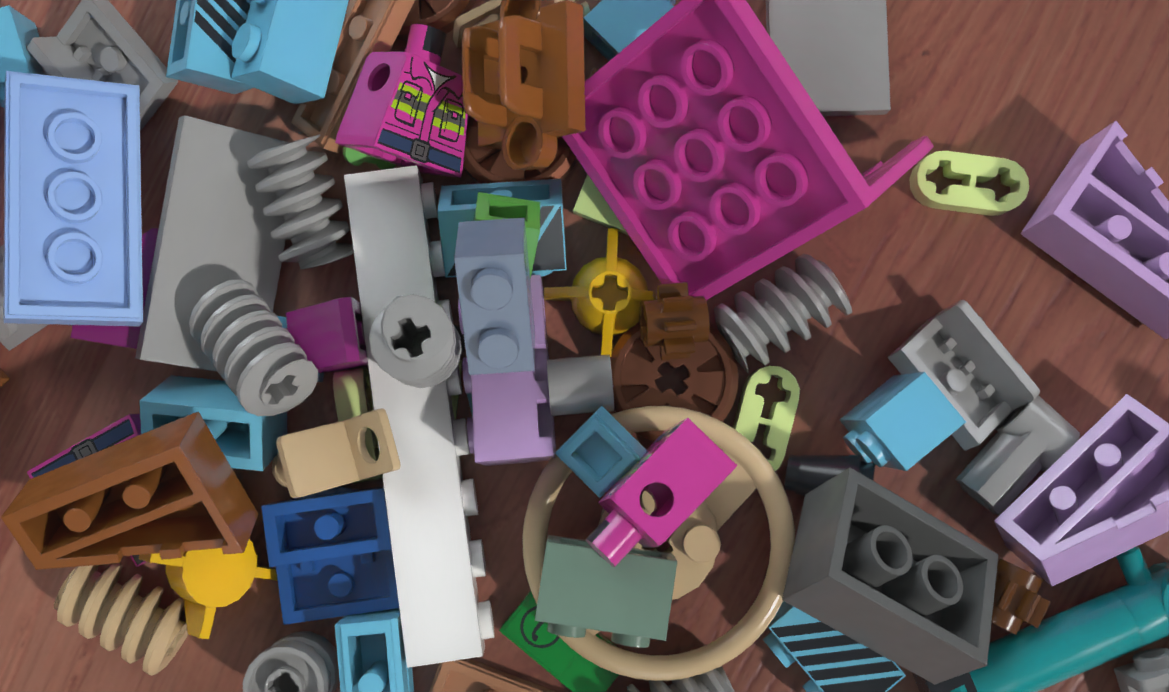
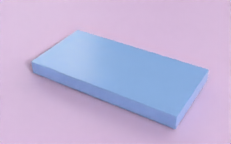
(72, 202)

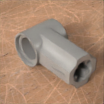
(580, 384)
(1025, 443)

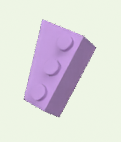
(1110, 227)
(513, 408)
(1095, 498)

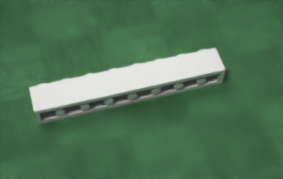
(427, 495)

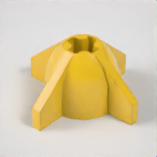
(605, 294)
(210, 581)

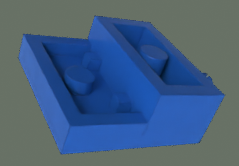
(331, 554)

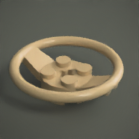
(692, 544)

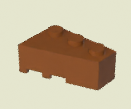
(135, 498)

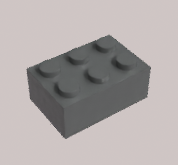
(893, 578)

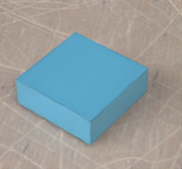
(601, 452)

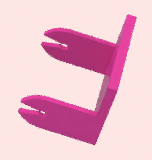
(718, 149)

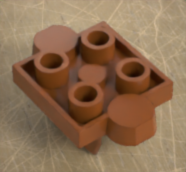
(526, 79)

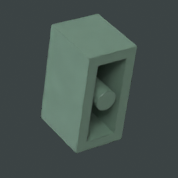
(588, 593)

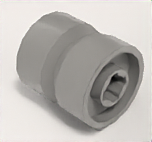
(295, 664)

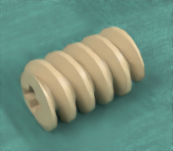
(122, 615)

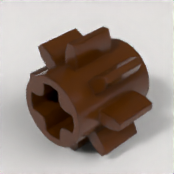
(674, 321)
(1017, 598)

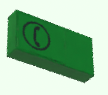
(553, 652)

